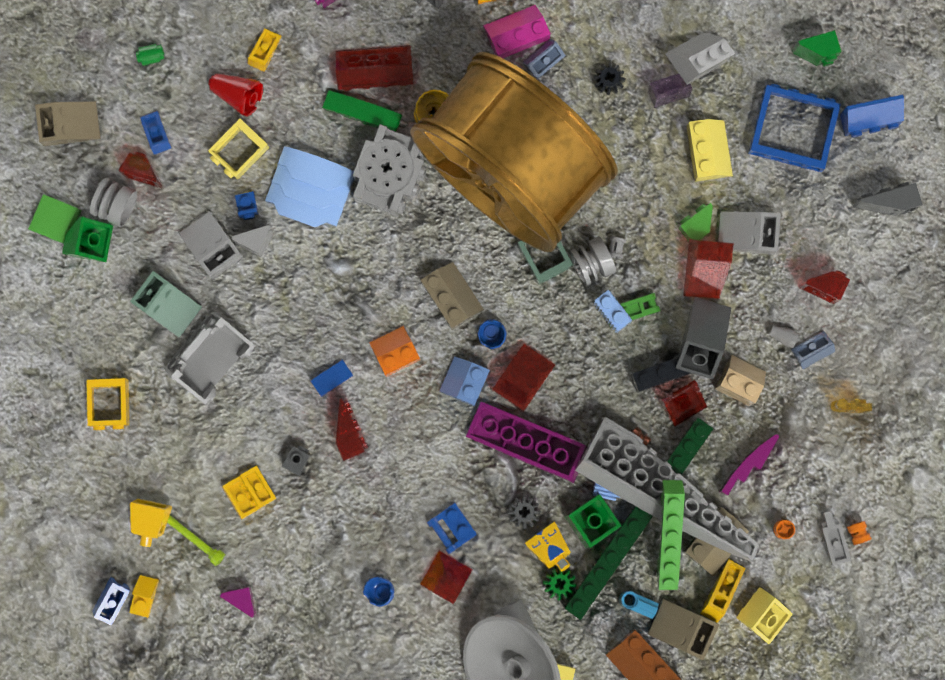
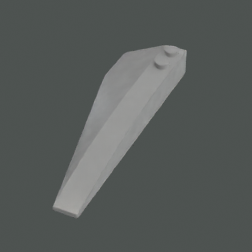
(635, 473)

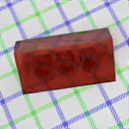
(374, 67)

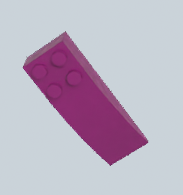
(526, 441)

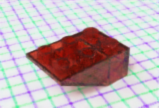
(523, 377)
(347, 437)

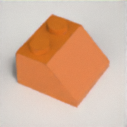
(394, 351)

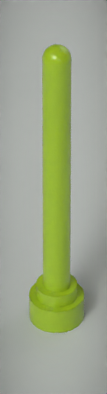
(215, 555)

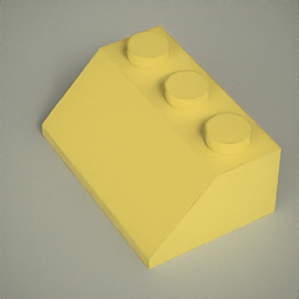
(709, 149)

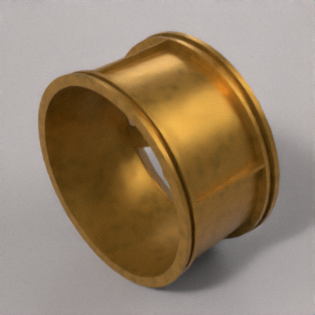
(515, 150)

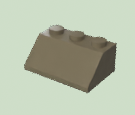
(451, 295)
(707, 555)

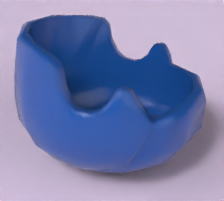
(492, 334)
(379, 591)

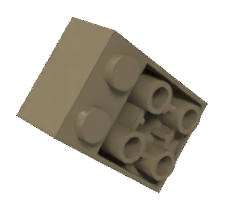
(67, 122)
(683, 629)

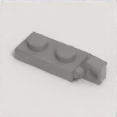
(834, 539)

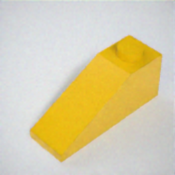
(722, 591)

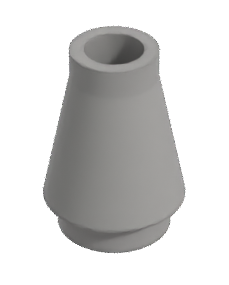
(785, 336)

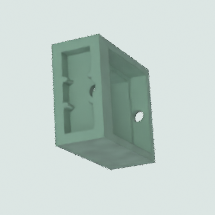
(550, 273)

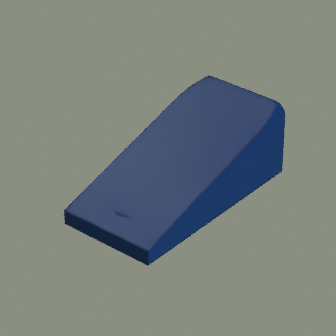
(155, 132)
(331, 378)

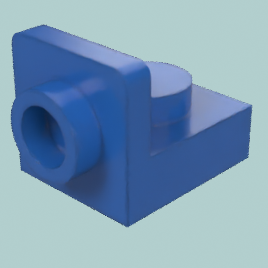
(246, 205)

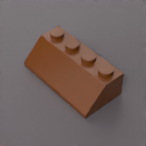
(639, 660)

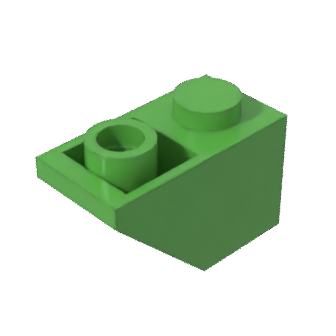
(698, 225)

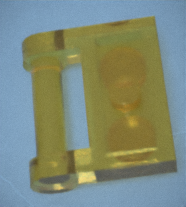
(854, 406)

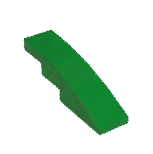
(361, 111)

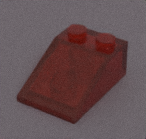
(707, 268)

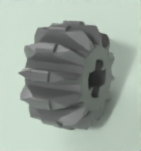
(529, 516)

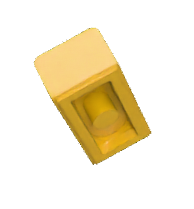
(264, 50)

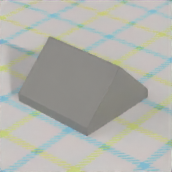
(255, 240)

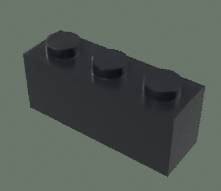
(657, 375)

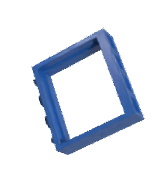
(787, 157)

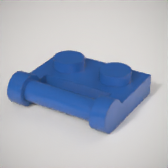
(457, 524)

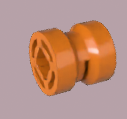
(787, 529)
(859, 533)

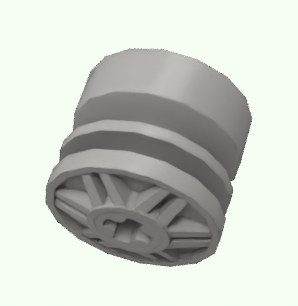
(113, 202)
(592, 261)

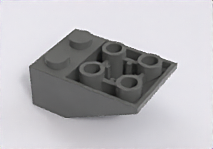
(891, 202)

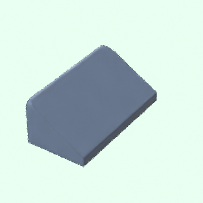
(544, 58)
(813, 350)

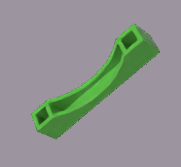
(671, 534)

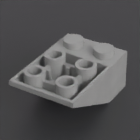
(750, 231)
(210, 245)

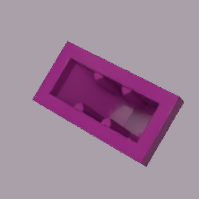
(241, 599)

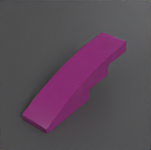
(753, 460)

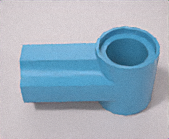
(640, 604)

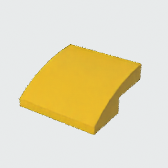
(248, 492)

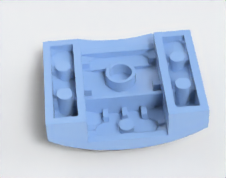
(309, 188)

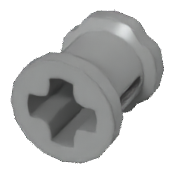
(616, 247)

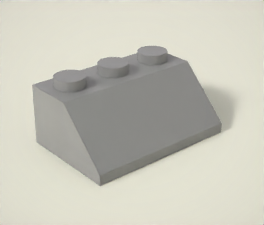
(700, 56)

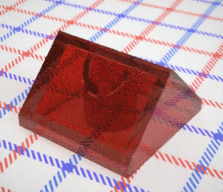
(683, 403)

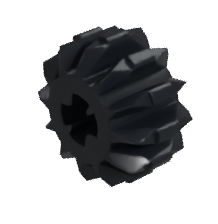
(607, 85)

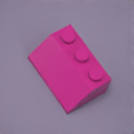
(517, 32)

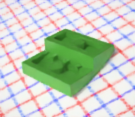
(54, 218)

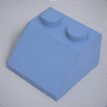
(464, 381)

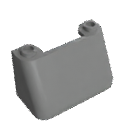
(208, 356)

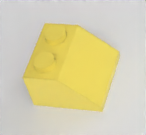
(764, 615)

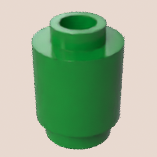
(150, 54)

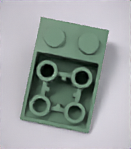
(166, 304)

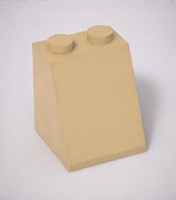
(741, 381)

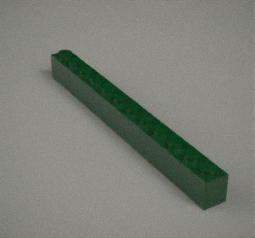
(633, 526)

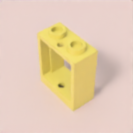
(226, 138)

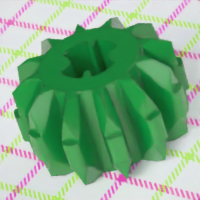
(566, 585)

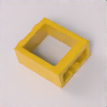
(122, 383)

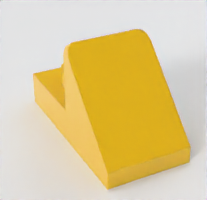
(143, 596)

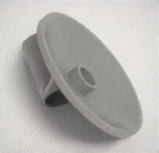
(508, 648)

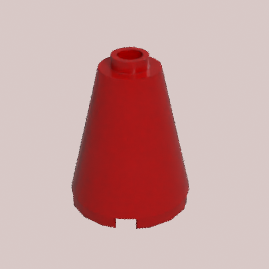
(237, 92)

